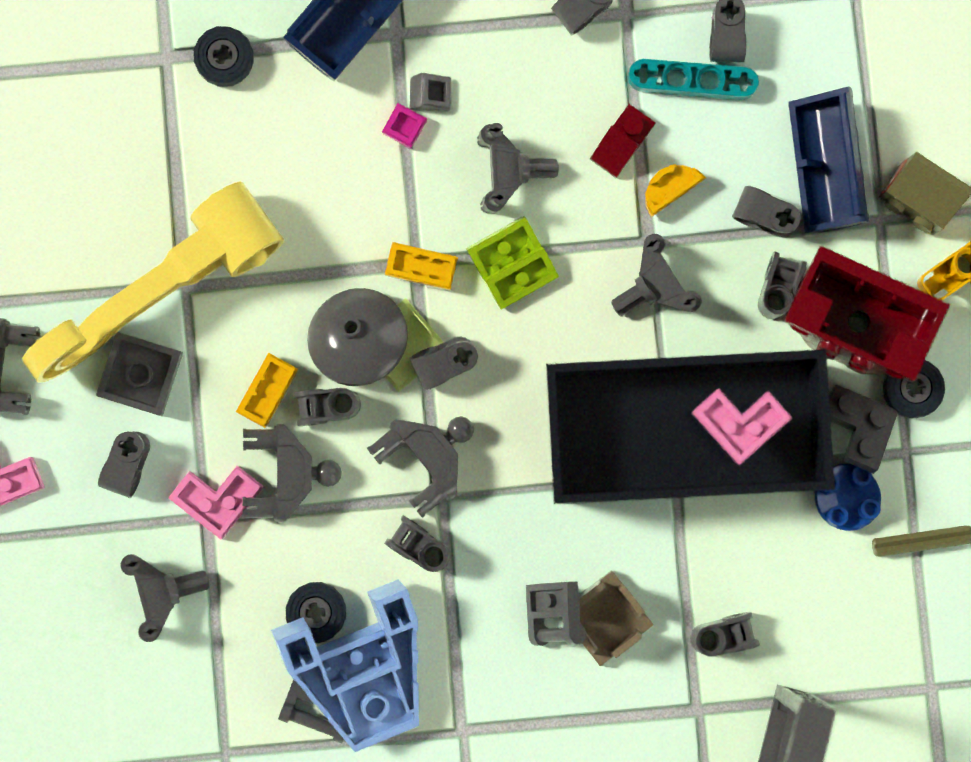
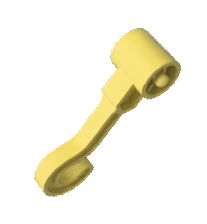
(229, 233)

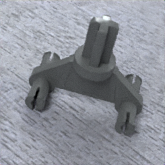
(509, 167)
(656, 283)
(159, 592)

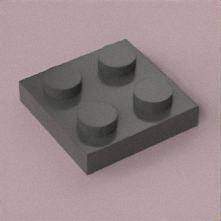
(139, 374)

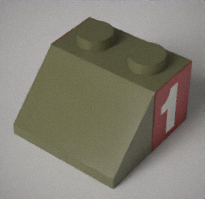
(925, 193)

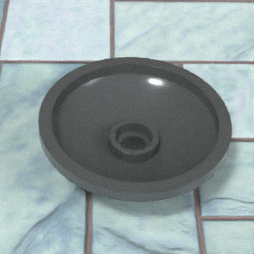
(370, 350)

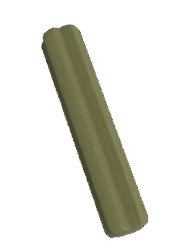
(921, 541)

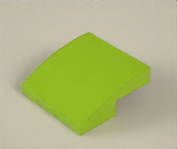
(512, 262)

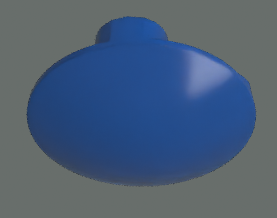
(853, 501)

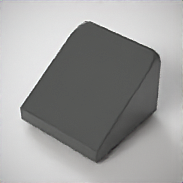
(430, 92)

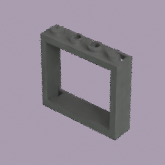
(797, 727)

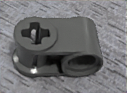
(578, 13)
(728, 36)
(759, 210)
(783, 280)
(439, 364)
(323, 406)
(124, 468)
(416, 544)
(732, 635)

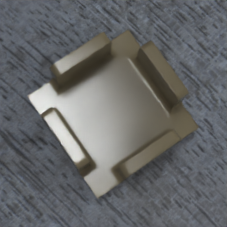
(611, 618)

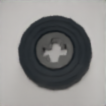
(213, 43)
(919, 404)
(325, 597)

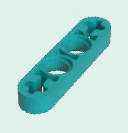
(693, 73)

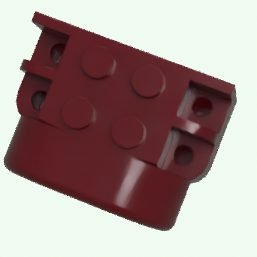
(896, 317)

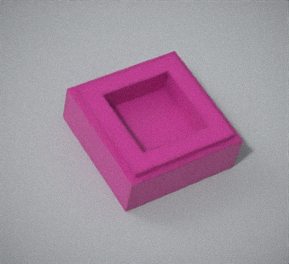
(404, 126)

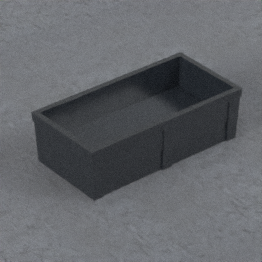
(631, 432)

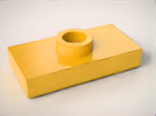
(421, 266)
(267, 390)

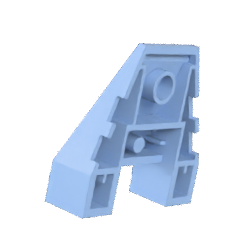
(364, 678)

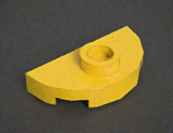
(669, 186)

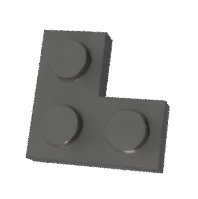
(870, 424)

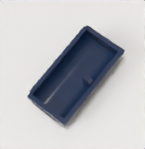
(336, 30)
(828, 161)

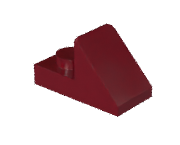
(622, 141)

